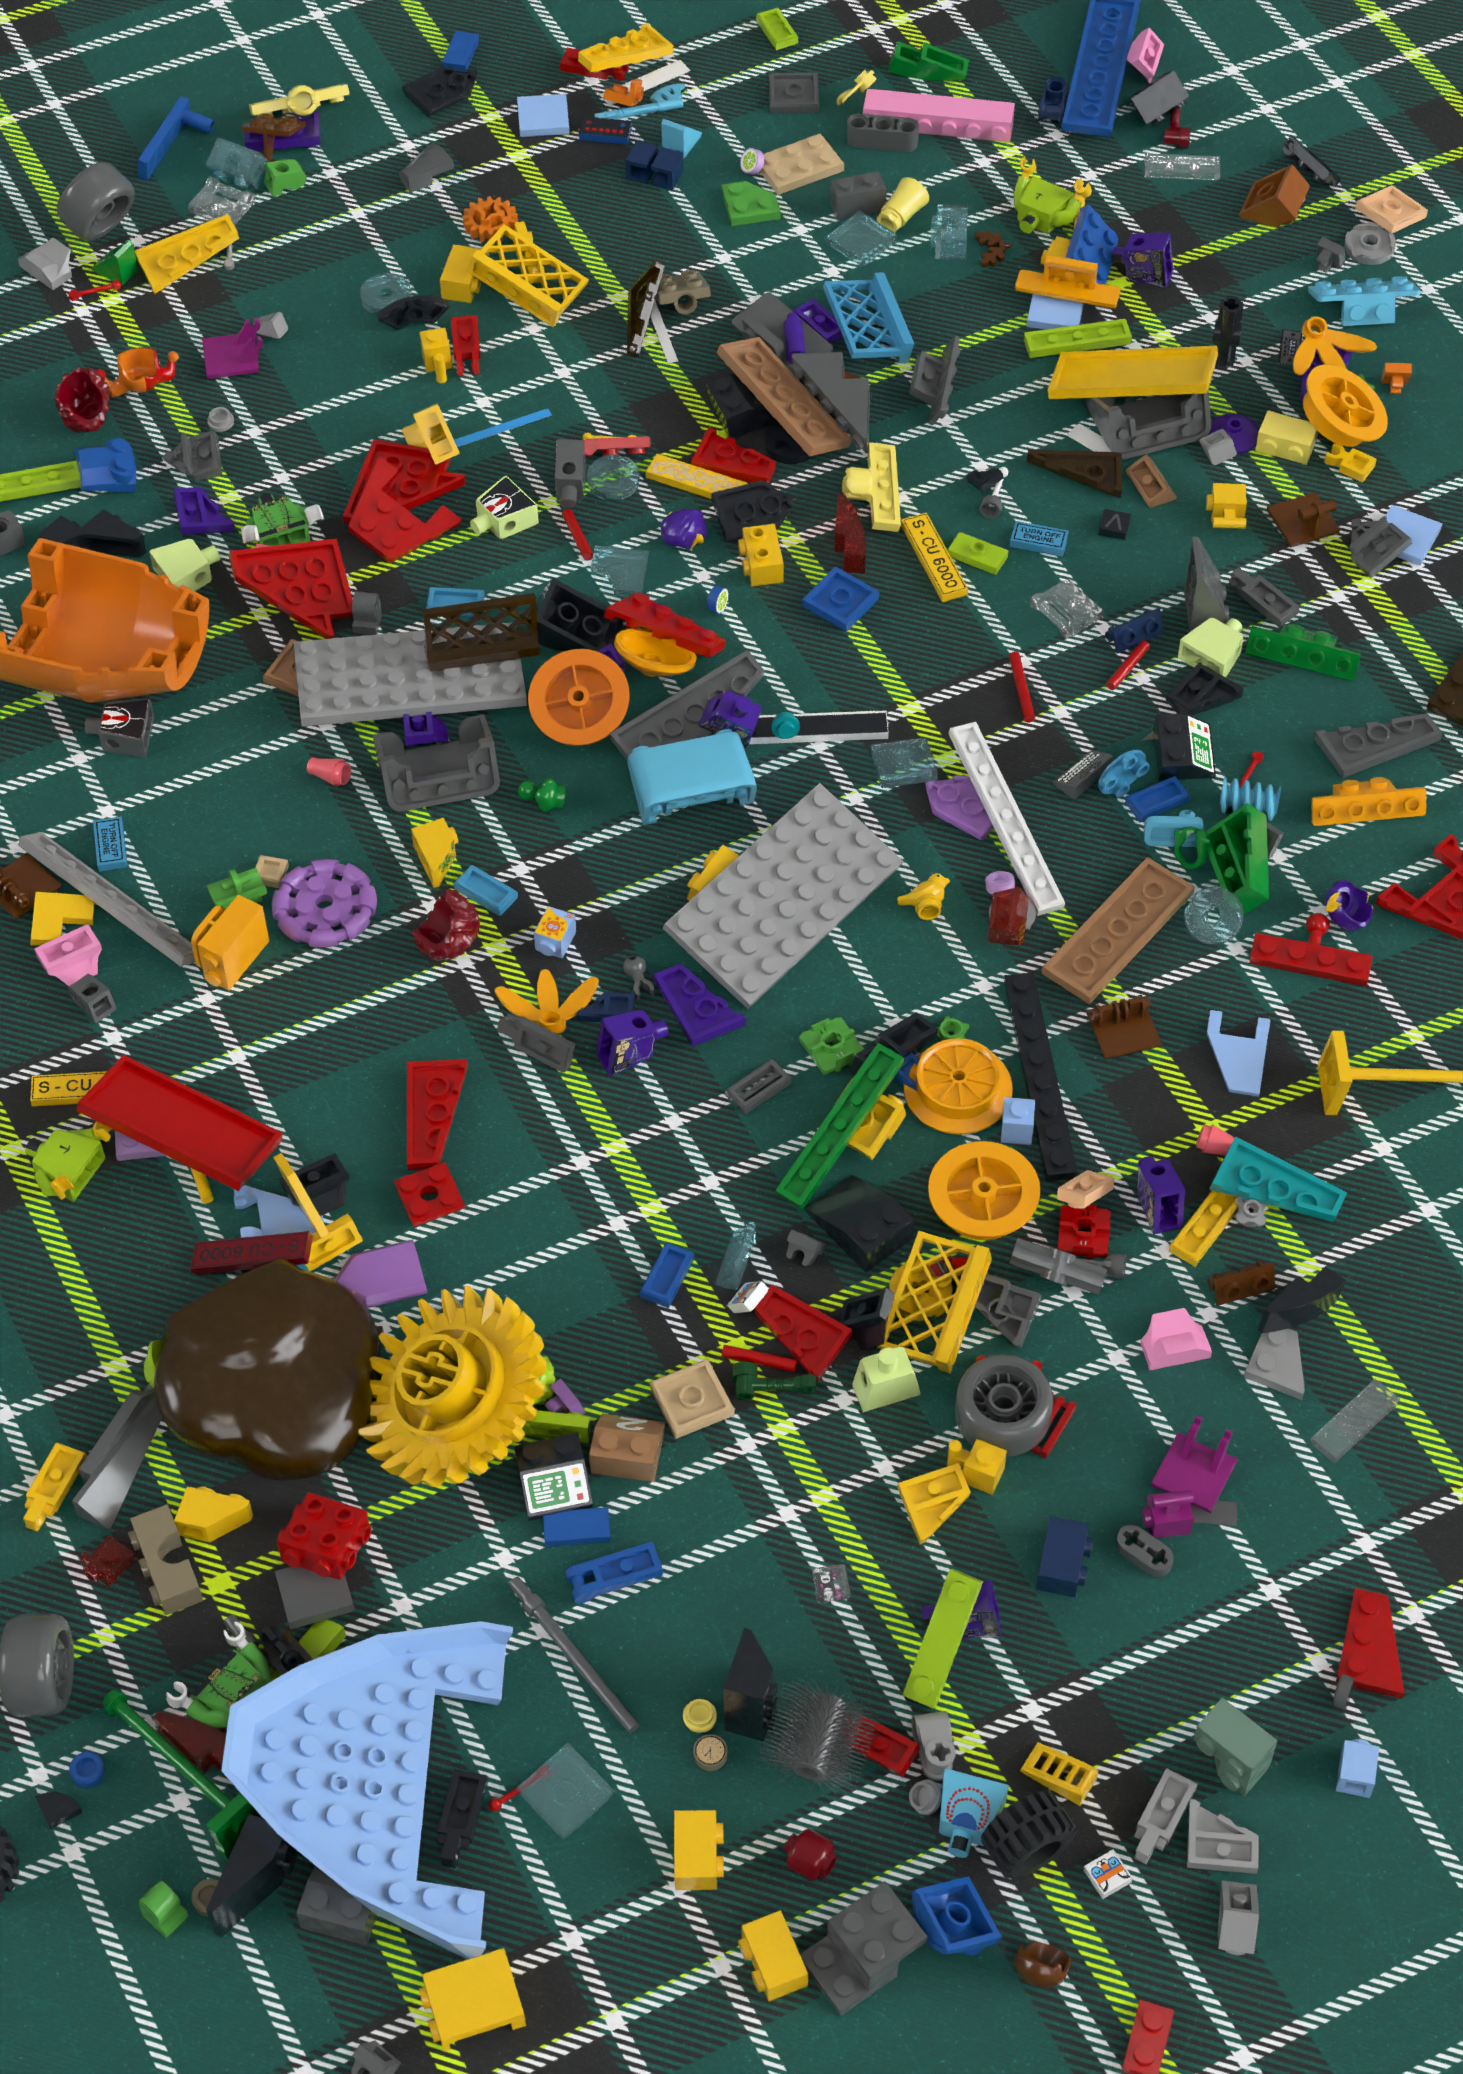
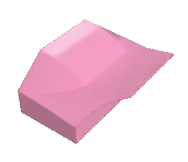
(1145, 53)
(71, 955)
(1174, 1340)

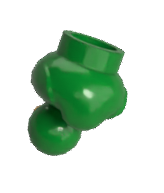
(547, 795)

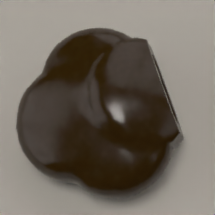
(270, 1372)

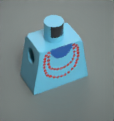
(968, 1808)

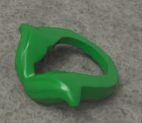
(1200, 842)

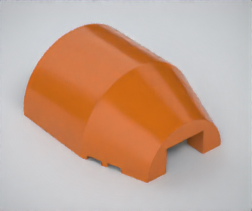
(102, 627)

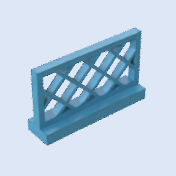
(887, 316)

